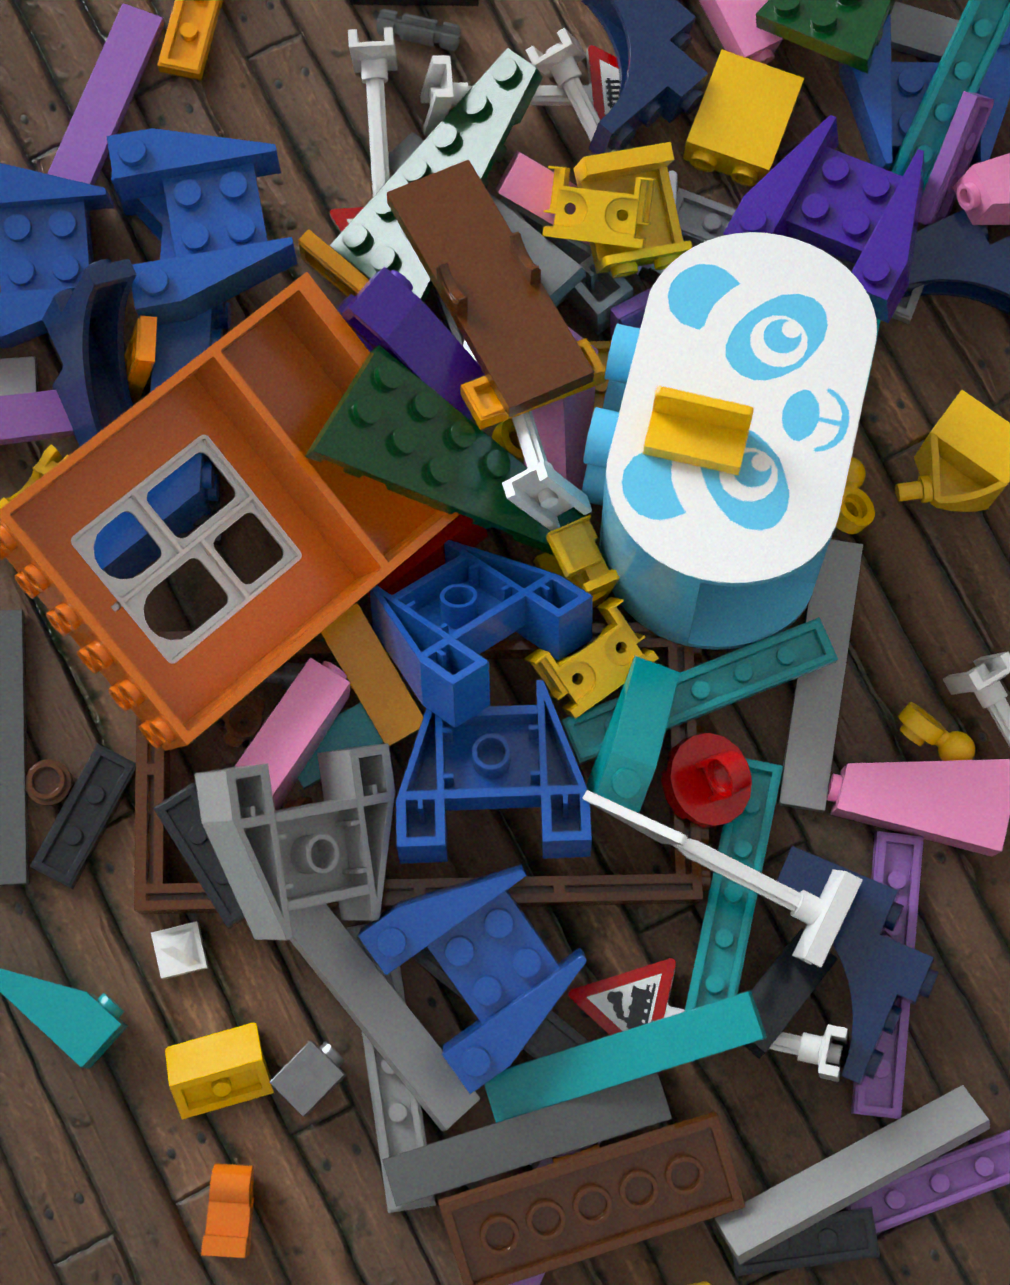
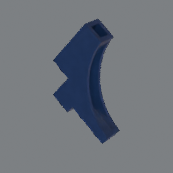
(652, 67)
(960, 262)
(89, 338)
(874, 965)

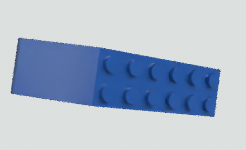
(184, 496)

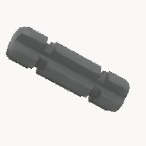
(420, 29)

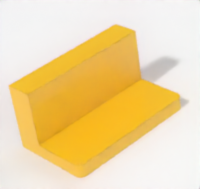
(698, 430)
(217, 1070)

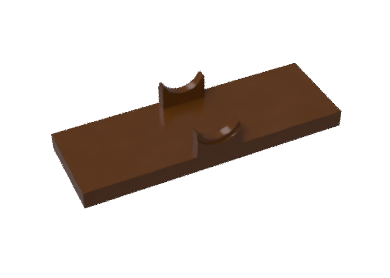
(490, 288)
(592, 1202)

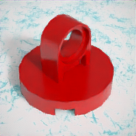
(707, 780)

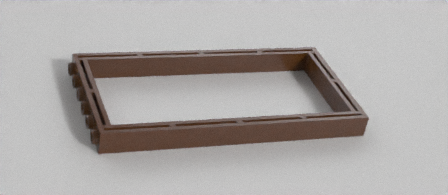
(684, 886)

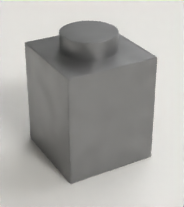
(309, 1076)

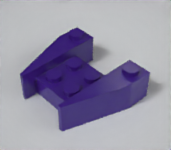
(843, 210)
(401, 323)

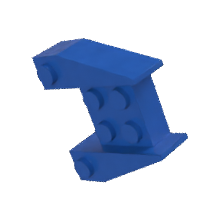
(892, 93)
(211, 215)
(41, 245)
(465, 608)
(493, 762)
(490, 959)

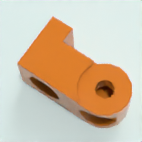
(229, 1211)

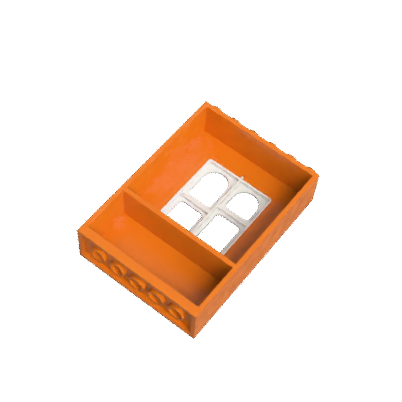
(255, 413)

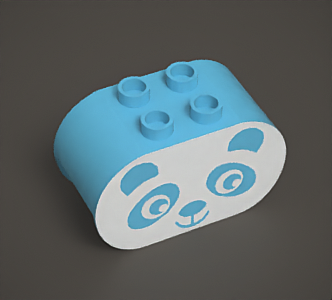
(709, 550)

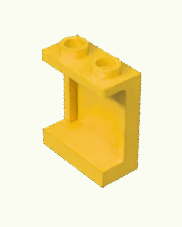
(742, 118)
(618, 173)

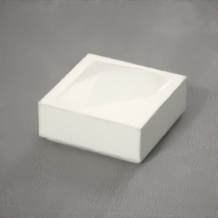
(179, 950)

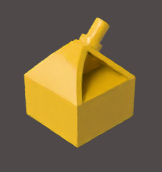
(962, 459)

